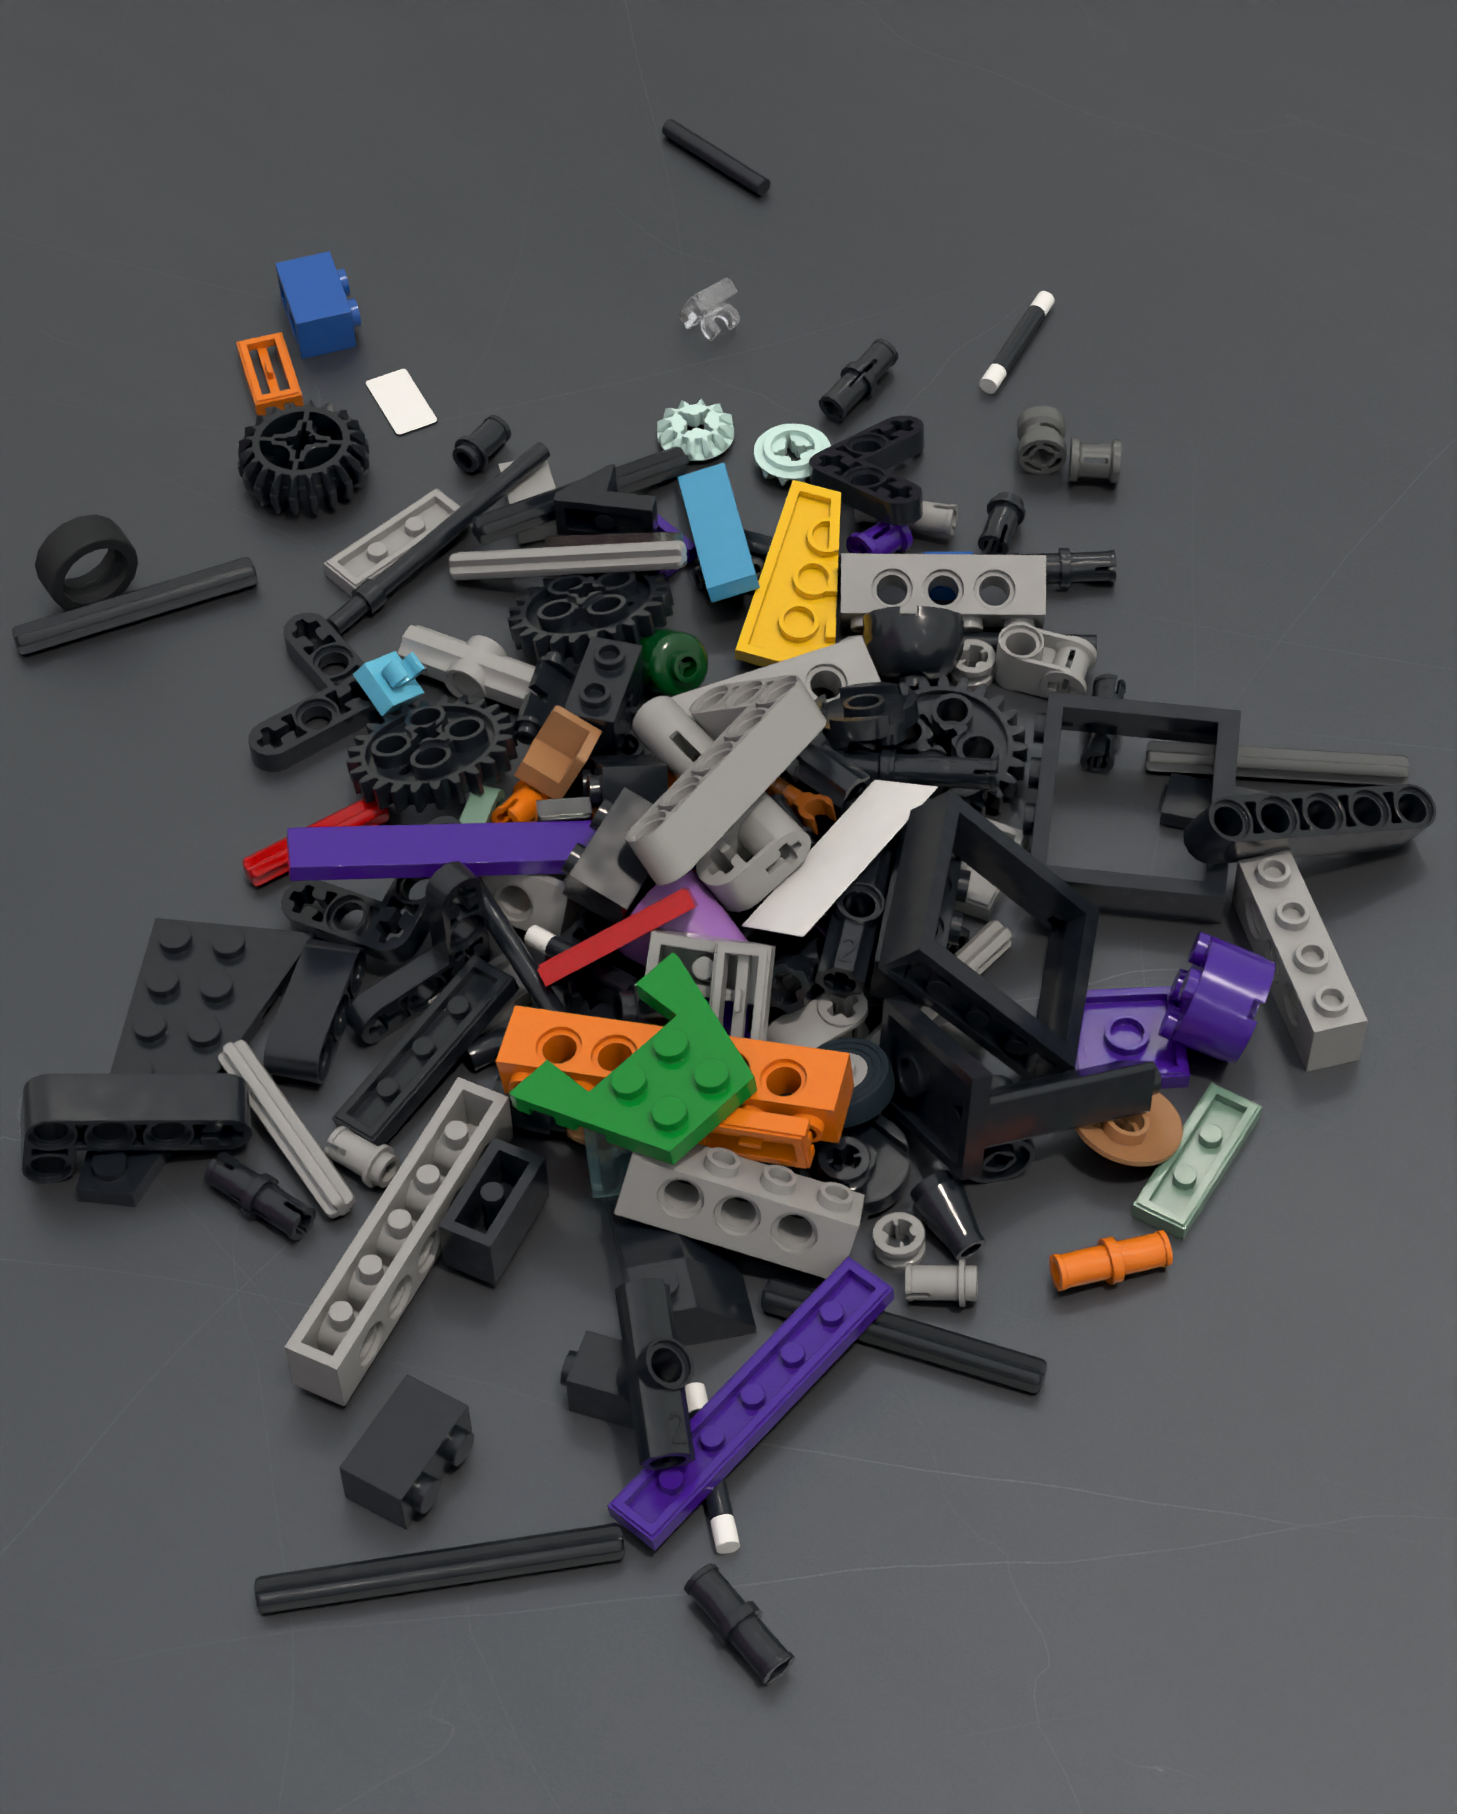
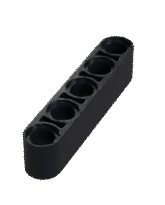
(1309, 823)

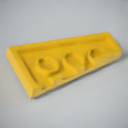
(798, 581)

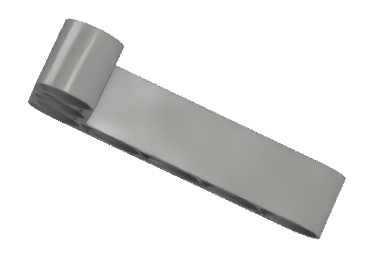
(756, 736)

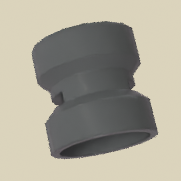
(1041, 440)

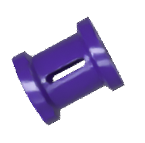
(881, 539)

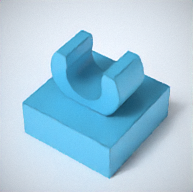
(391, 681)

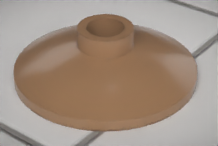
(1140, 1138)

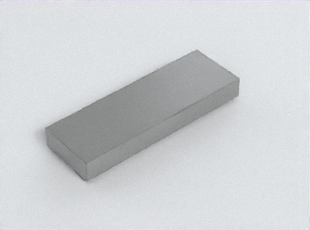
(388, 542)

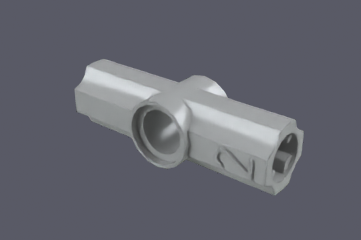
(470, 667)

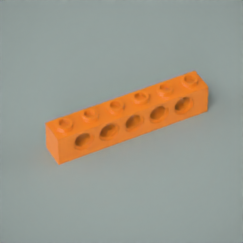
(597, 1046)

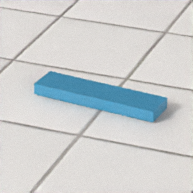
(718, 533)

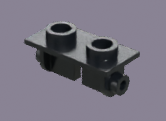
(553, 683)

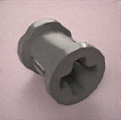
(1109, 452)

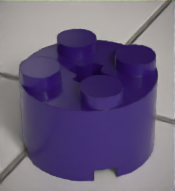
(1217, 998)

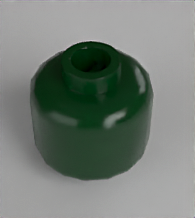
(673, 662)

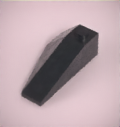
(703, 1281)

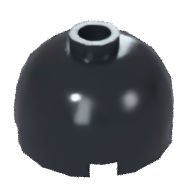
(914, 643)

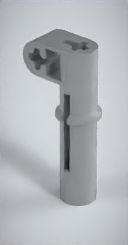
(760, 832)

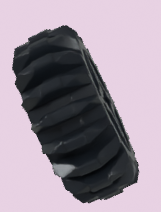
(303, 458)

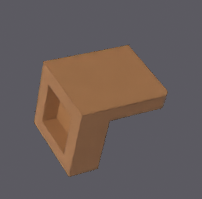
(558, 753)

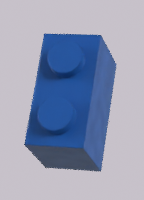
(318, 304)

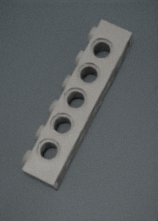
(394, 1246)

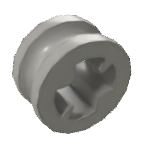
(984, 656)
(896, 1224)

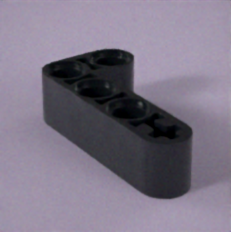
(128, 1114)

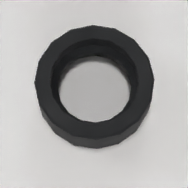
(71, 543)

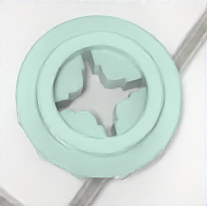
(697, 443)
(772, 447)

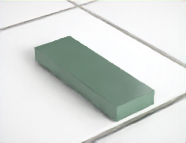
(1189, 1178)

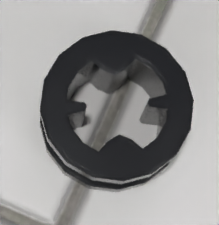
(838, 1154)

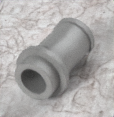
(372, 1162)
(942, 1282)

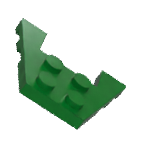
(666, 1090)

